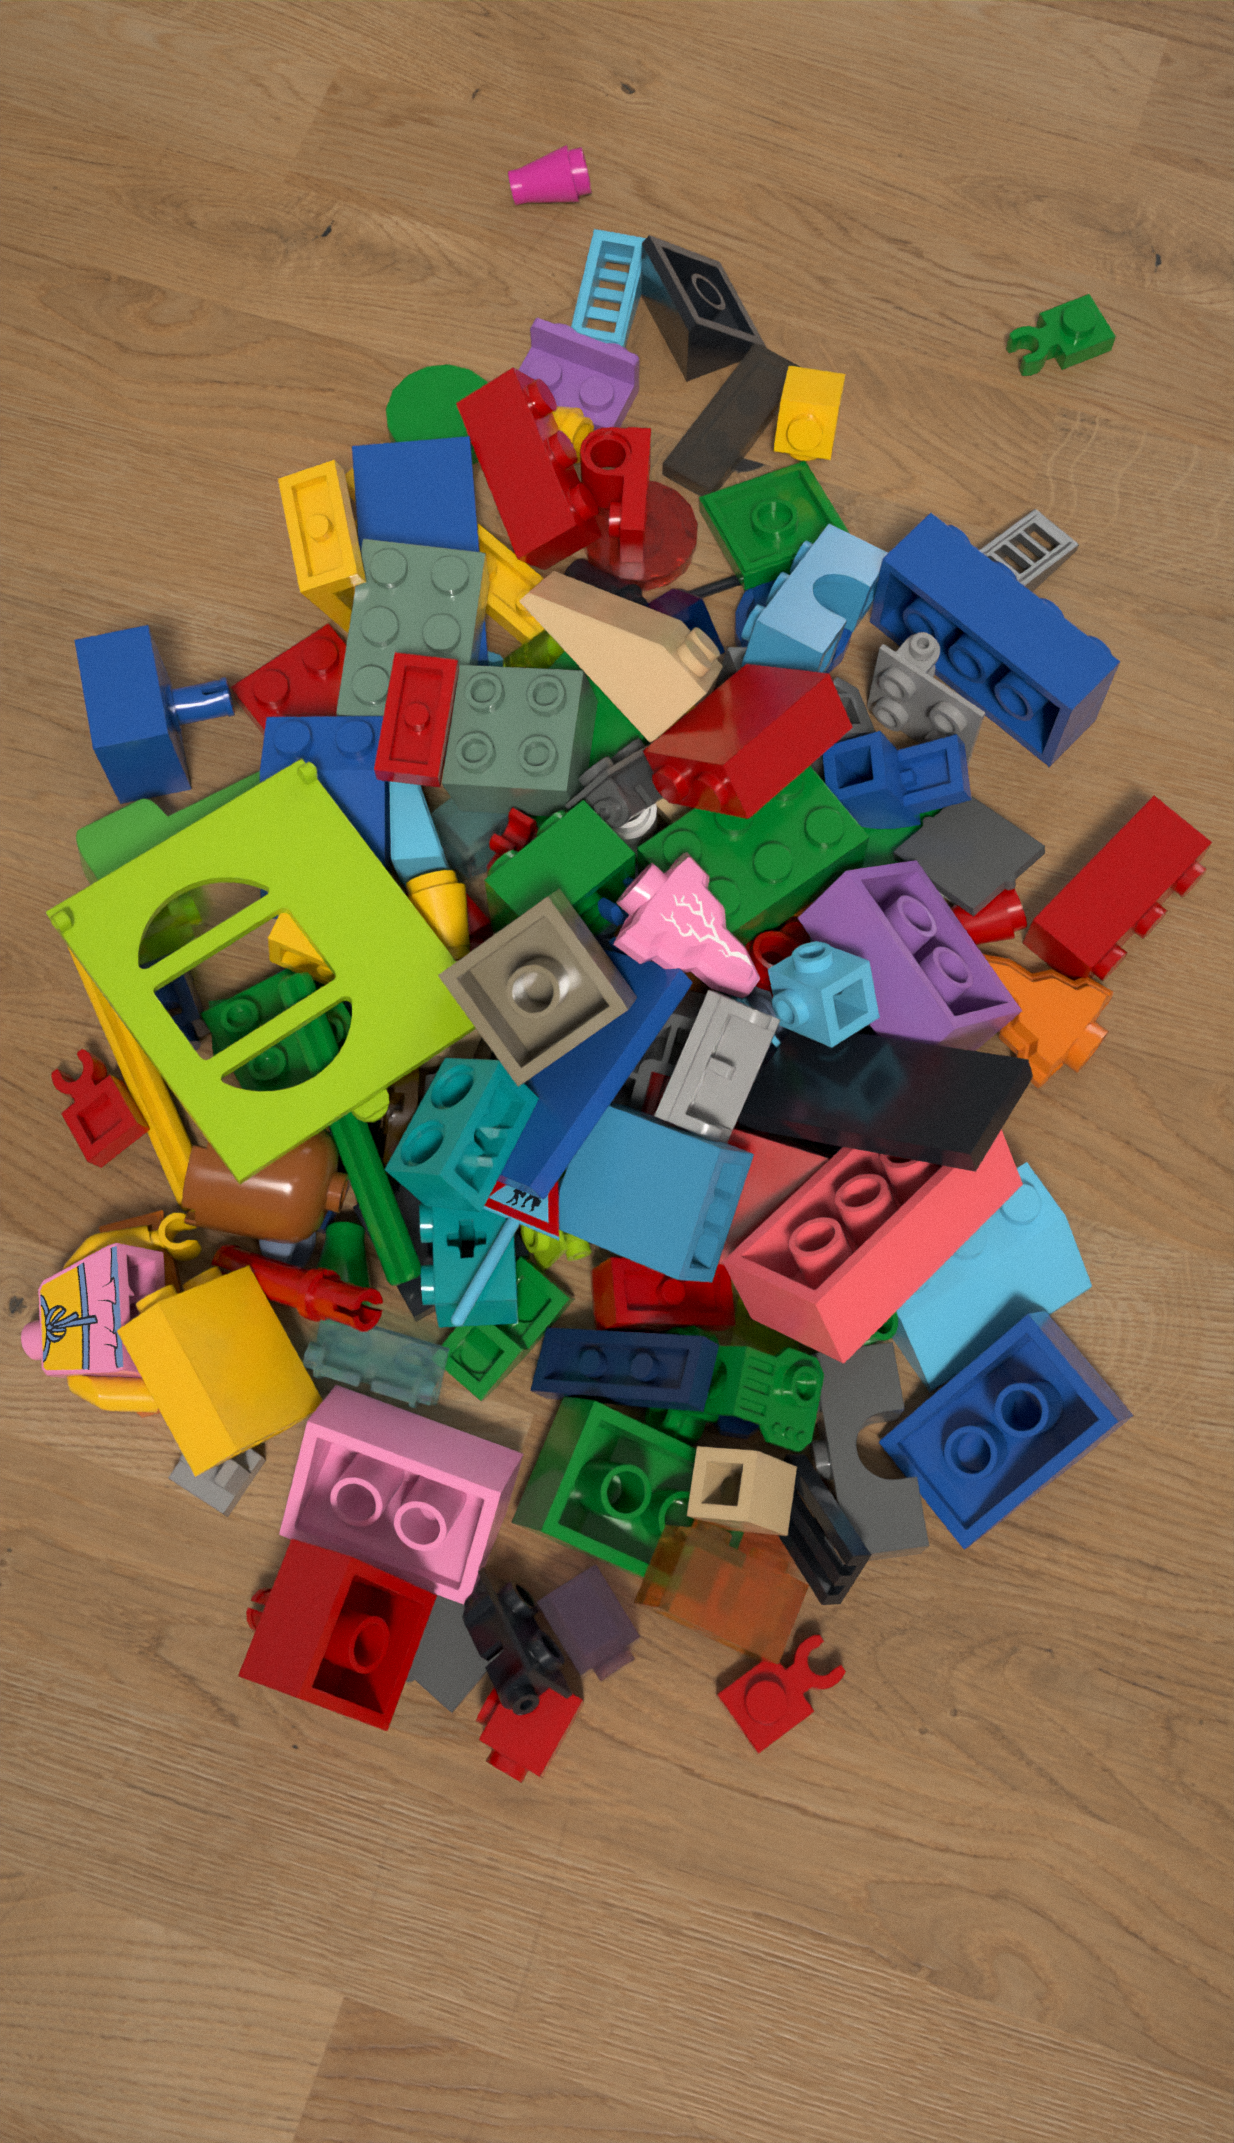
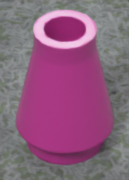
(552, 178)

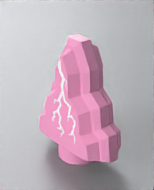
(684, 927)

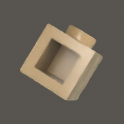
(742, 1490)

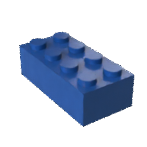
(994, 637)

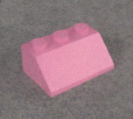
(400, 1492)

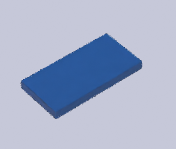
(418, 496)
(588, 1077)

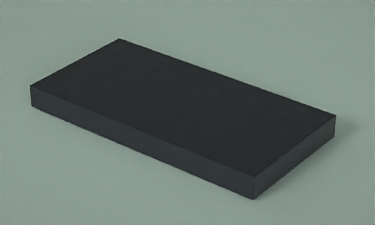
(888, 1097)

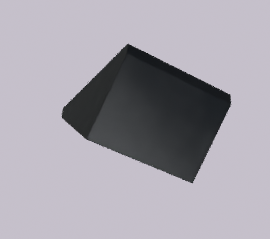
(695, 308)

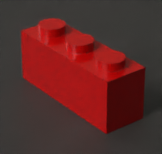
(530, 469)
(1119, 893)

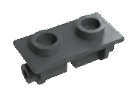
(619, 786)

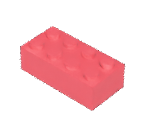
(863, 1242)

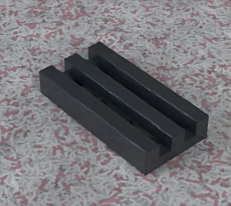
(809, 1537)

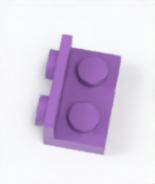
(583, 372)

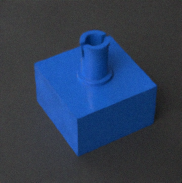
(139, 715)

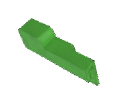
(141, 826)

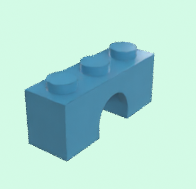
(807, 611)

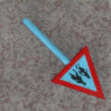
(518, 1209)

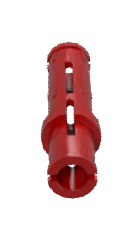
(312, 1292)

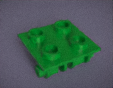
(281, 1064)

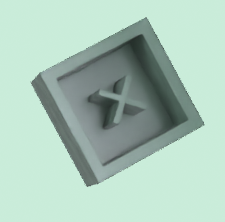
(519, 739)

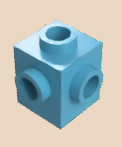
(823, 993)

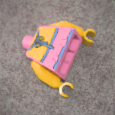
(92, 1301)

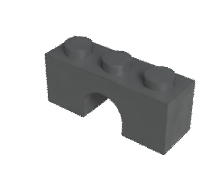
(852, 1397)

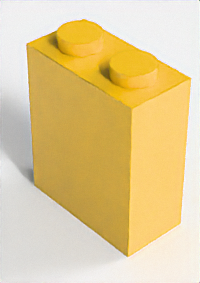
(219, 1366)

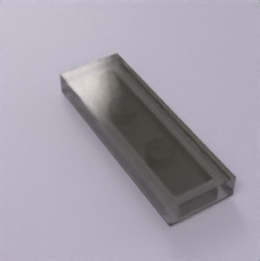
(729, 423)

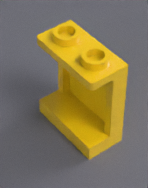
(323, 538)

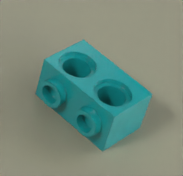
(462, 1134)

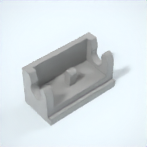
(717, 1067)

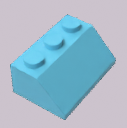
(1008, 1268)

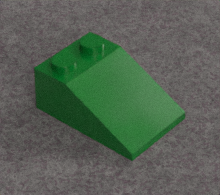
(608, 1486)

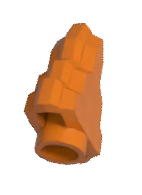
(1055, 1018)

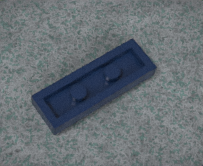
(626, 1368)

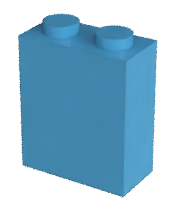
(653, 1193)

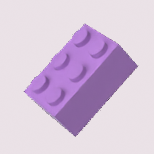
(922, 961)

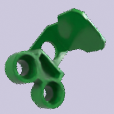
(765, 1389)

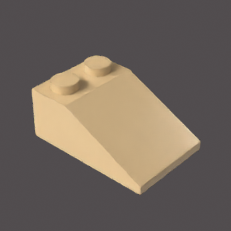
(632, 653)

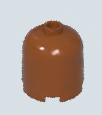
(276, 1204)

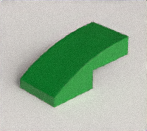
(488, 1353)

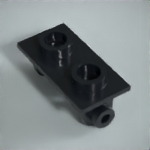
(530, 1659)

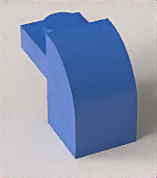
(892, 785)

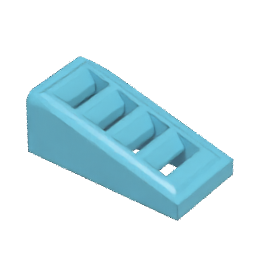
(617, 249)
(413, 834)

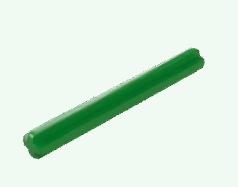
(356, 1148)

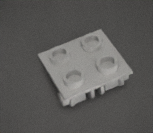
(914, 702)

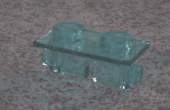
(381, 1358)

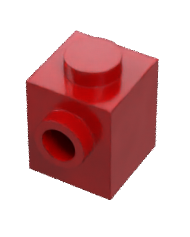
(530, 1739)

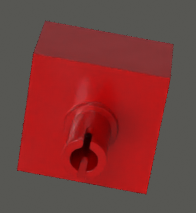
(336, 1633)

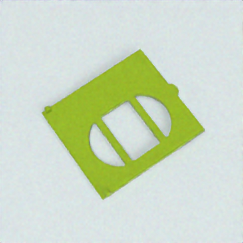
(350, 909)

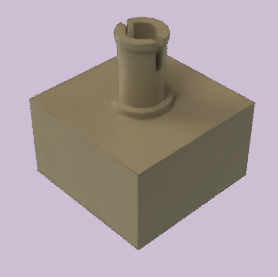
(538, 987)

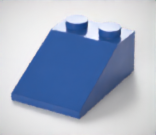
(345, 762)
(1005, 1427)

